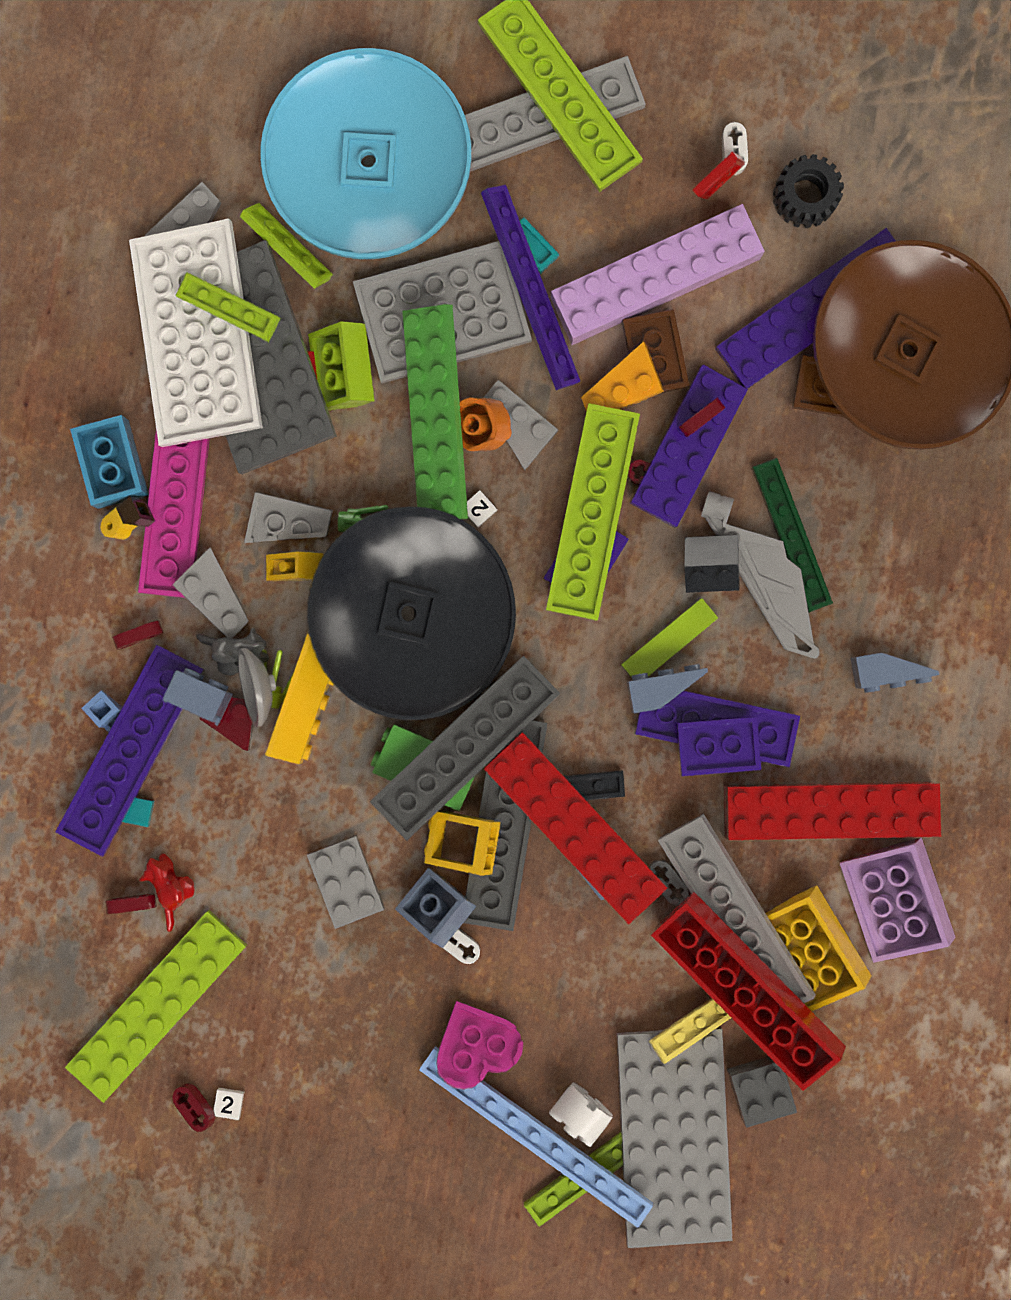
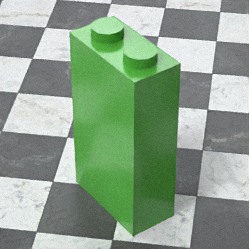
(399, 751)

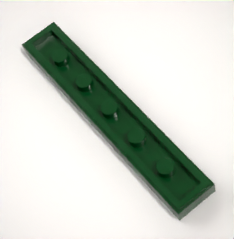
(791, 531)

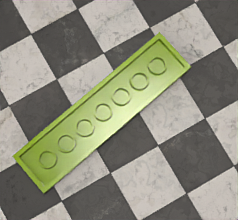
(560, 91)
(592, 512)
(156, 1006)

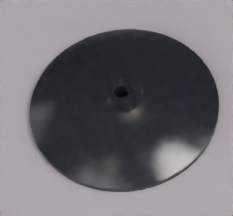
(458, 602)

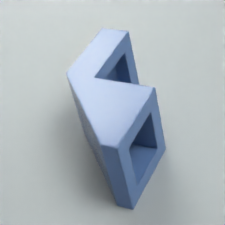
(102, 710)

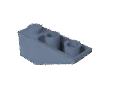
(882, 669)
(655, 692)

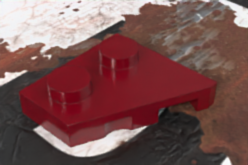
(235, 724)

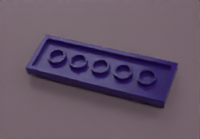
(682, 460)
(775, 728)

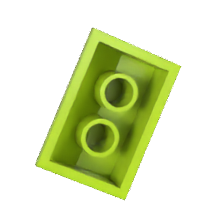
(343, 365)

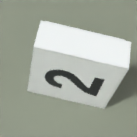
(480, 509)
(228, 1103)

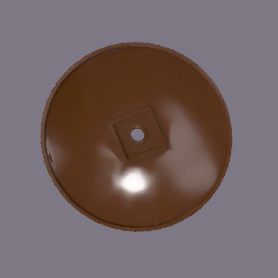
(951, 319)

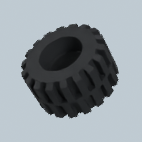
(816, 172)

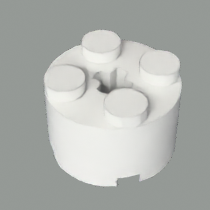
(581, 1114)

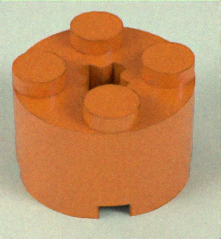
(484, 424)

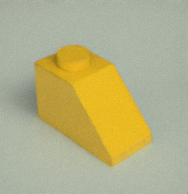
(292, 566)

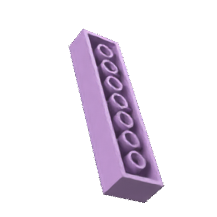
(657, 274)

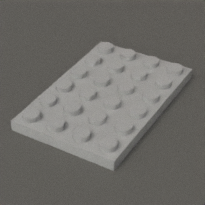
(474, 281)

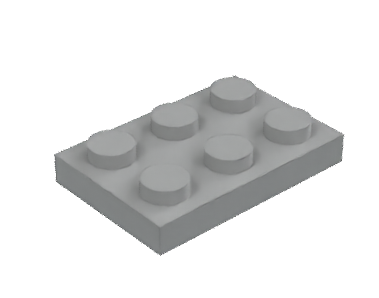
(345, 882)

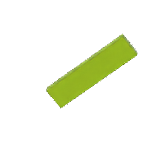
(286, 245)
(227, 307)
(670, 639)

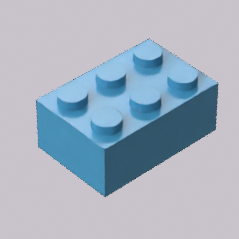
(109, 461)

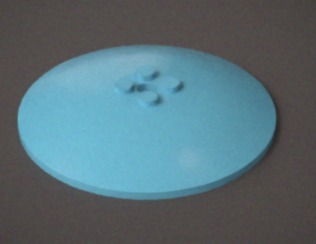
(356, 108)

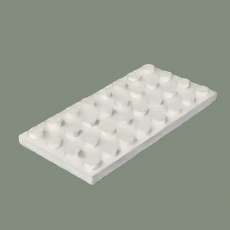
(194, 360)

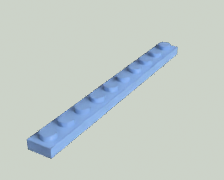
(548, 1146)

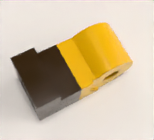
(126, 517)

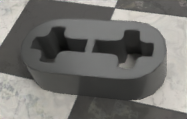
(672, 878)

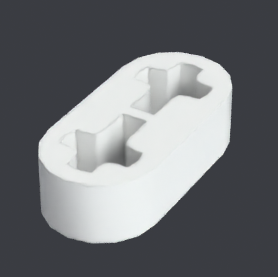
(741, 143)
(457, 951)

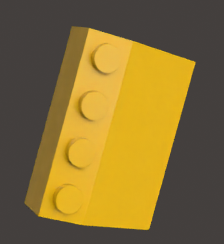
(819, 947)

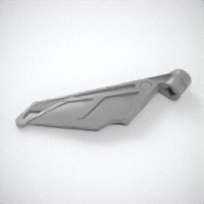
(769, 577)

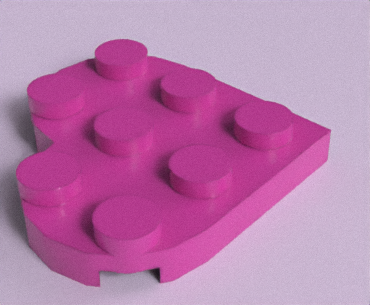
(476, 1045)

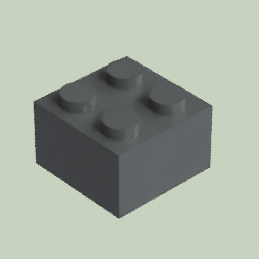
(761, 1091)

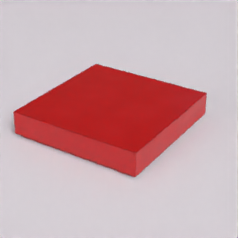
(719, 176)

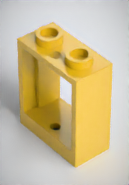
(485, 844)

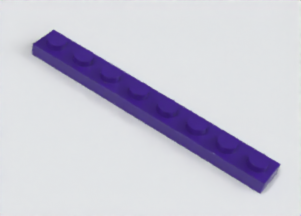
(530, 287)

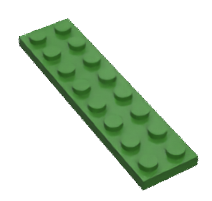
(435, 409)

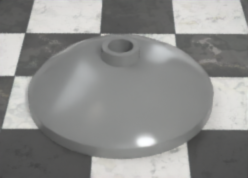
(255, 686)

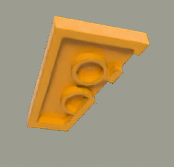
(626, 383)

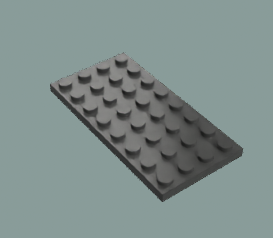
(286, 384)

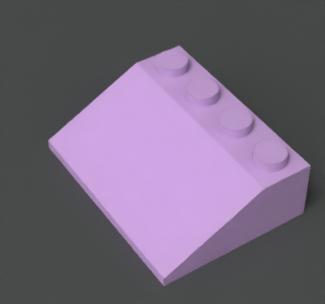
(898, 901)

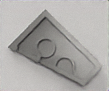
(528, 427)
(283, 519)
(212, 595)

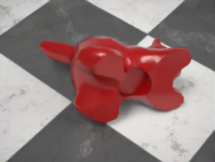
(170, 889)

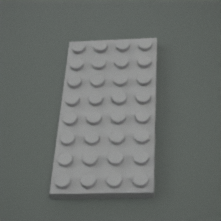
(675, 1140)

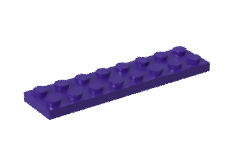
(786, 326)
(125, 756)

